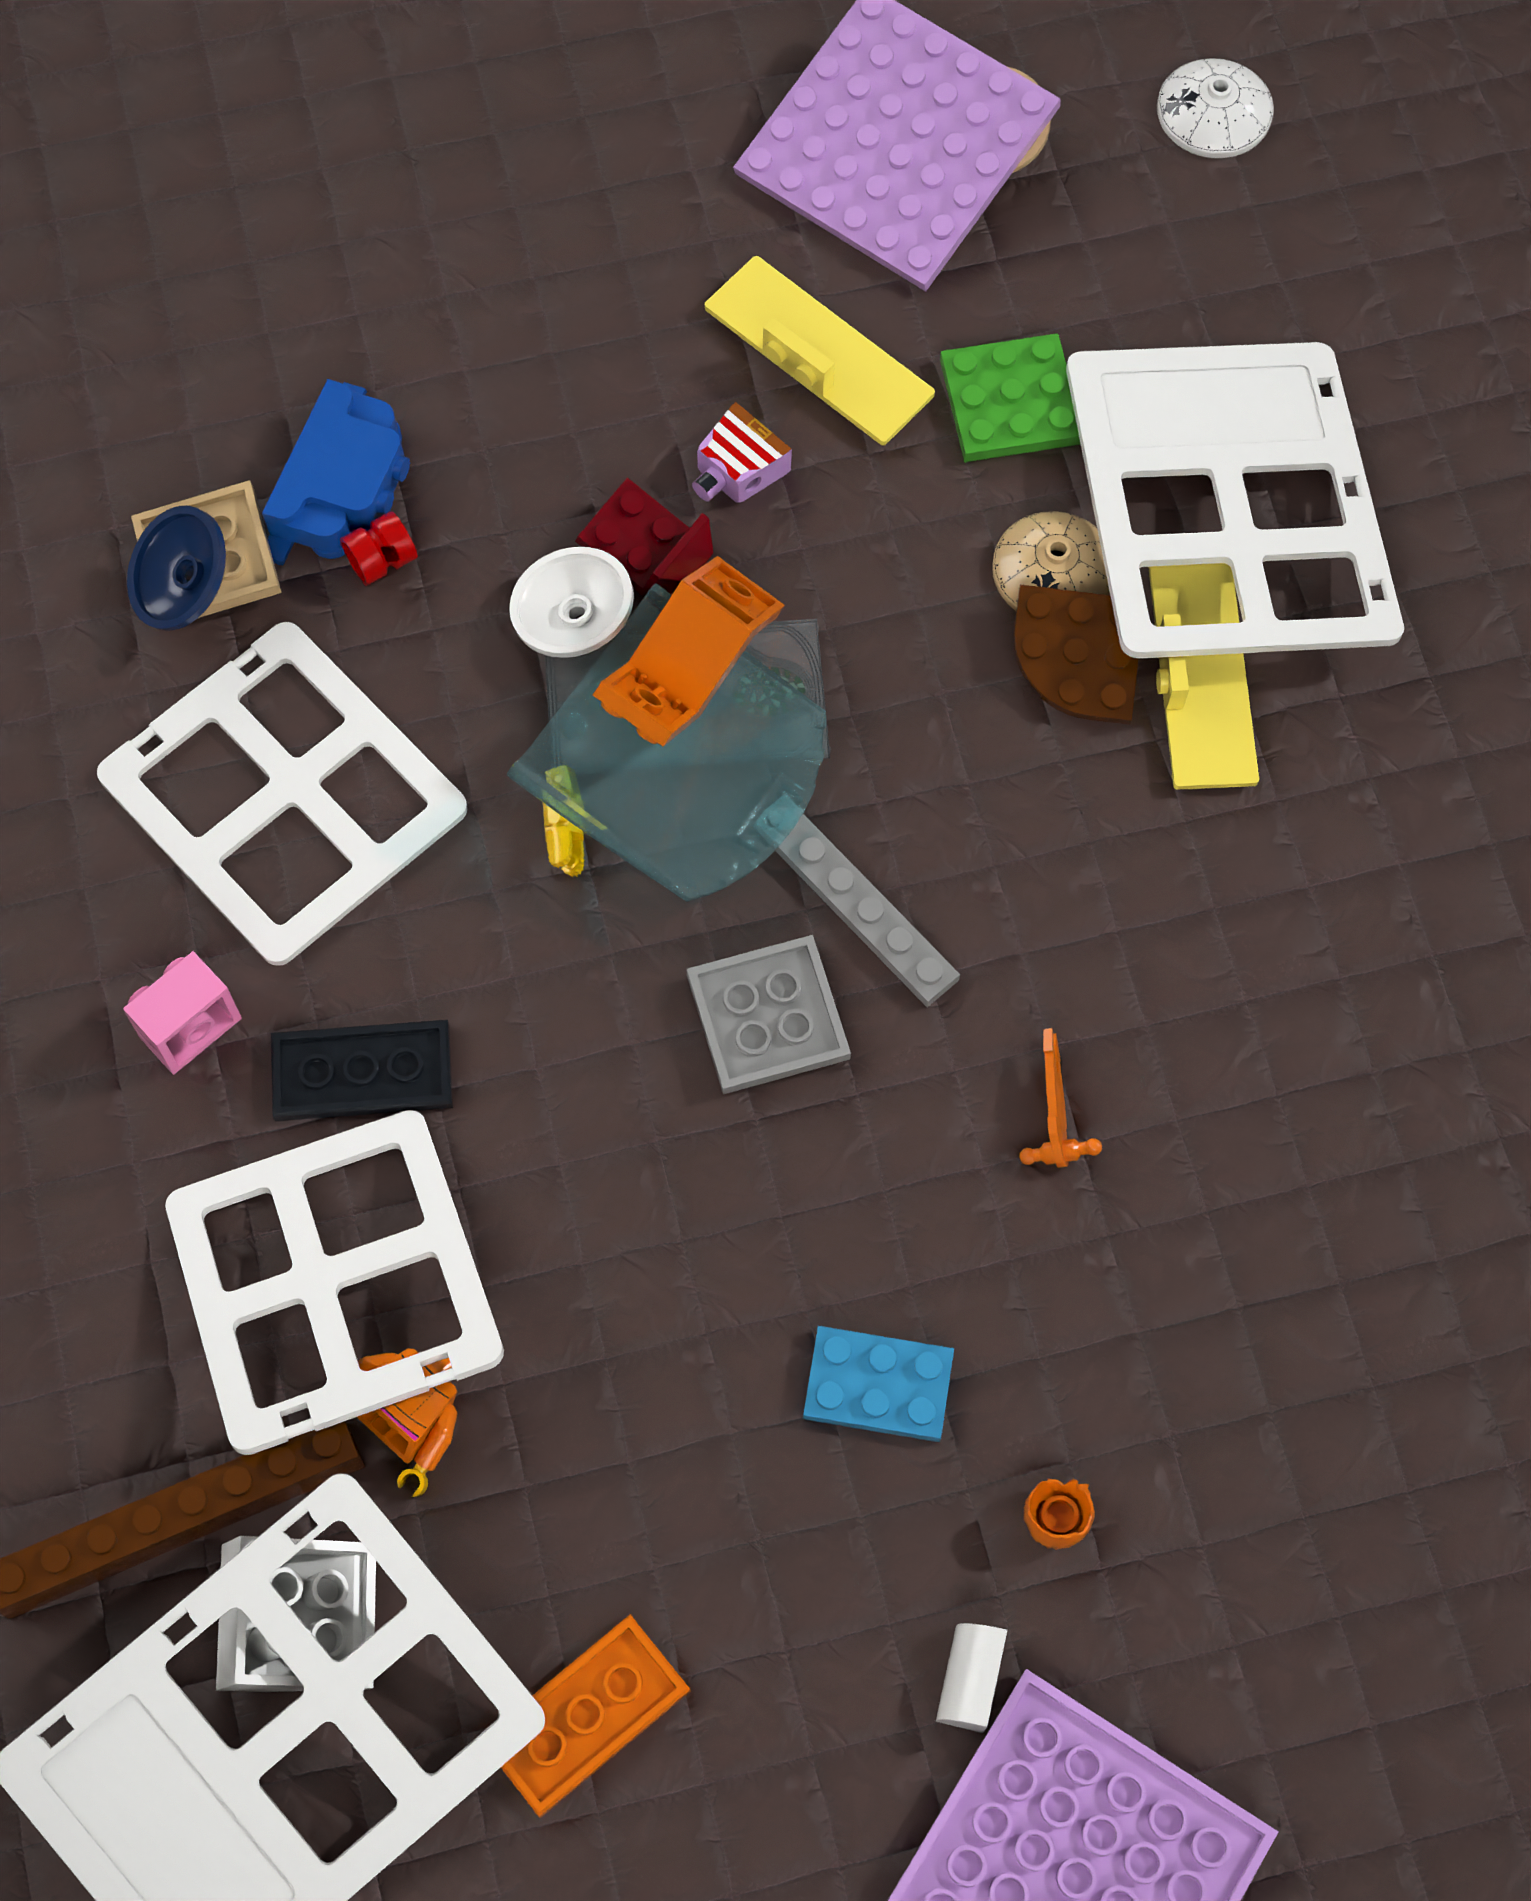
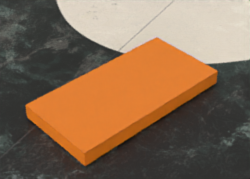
(594, 1713)

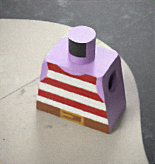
(740, 457)

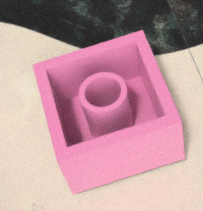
(182, 1012)

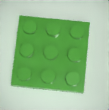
(1010, 397)

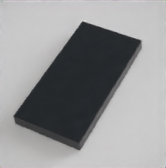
(361, 1070)

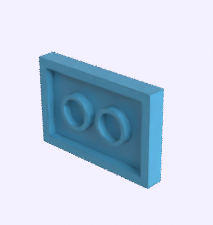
(878, 1384)

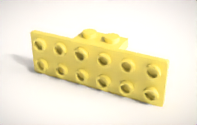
(819, 350)
(1203, 693)

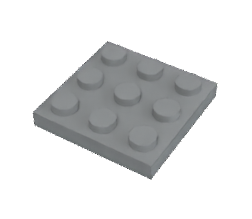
(768, 1014)

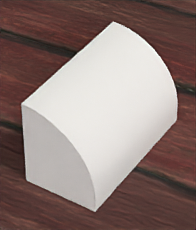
(971, 1676)

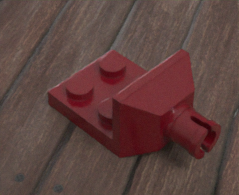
(648, 539)

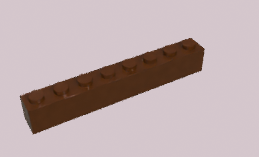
(173, 1518)

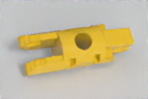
(563, 842)

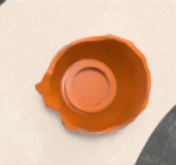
(1059, 1513)

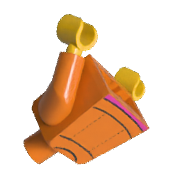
(415, 1426)

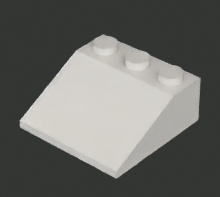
(329, 1591)

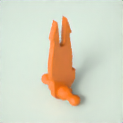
(1059, 1149)

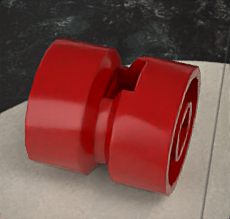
(379, 548)

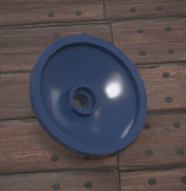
(176, 568)

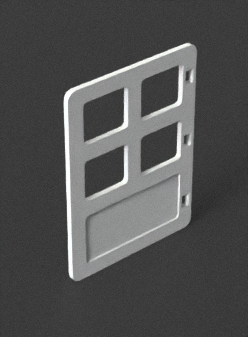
(1220, 418)
(166, 1811)

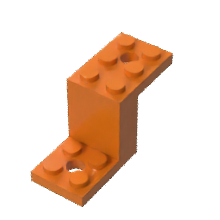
(688, 651)

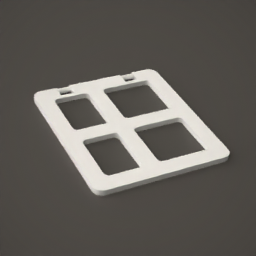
(291, 784)
(319, 1278)

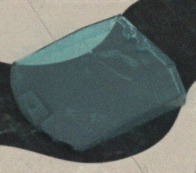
(703, 802)

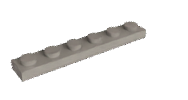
(867, 912)

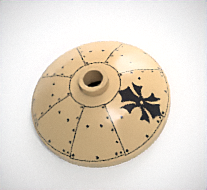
(1026, 556)

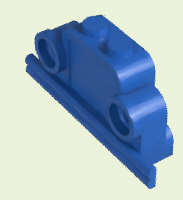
(337, 473)

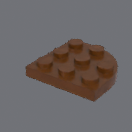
(1074, 653)

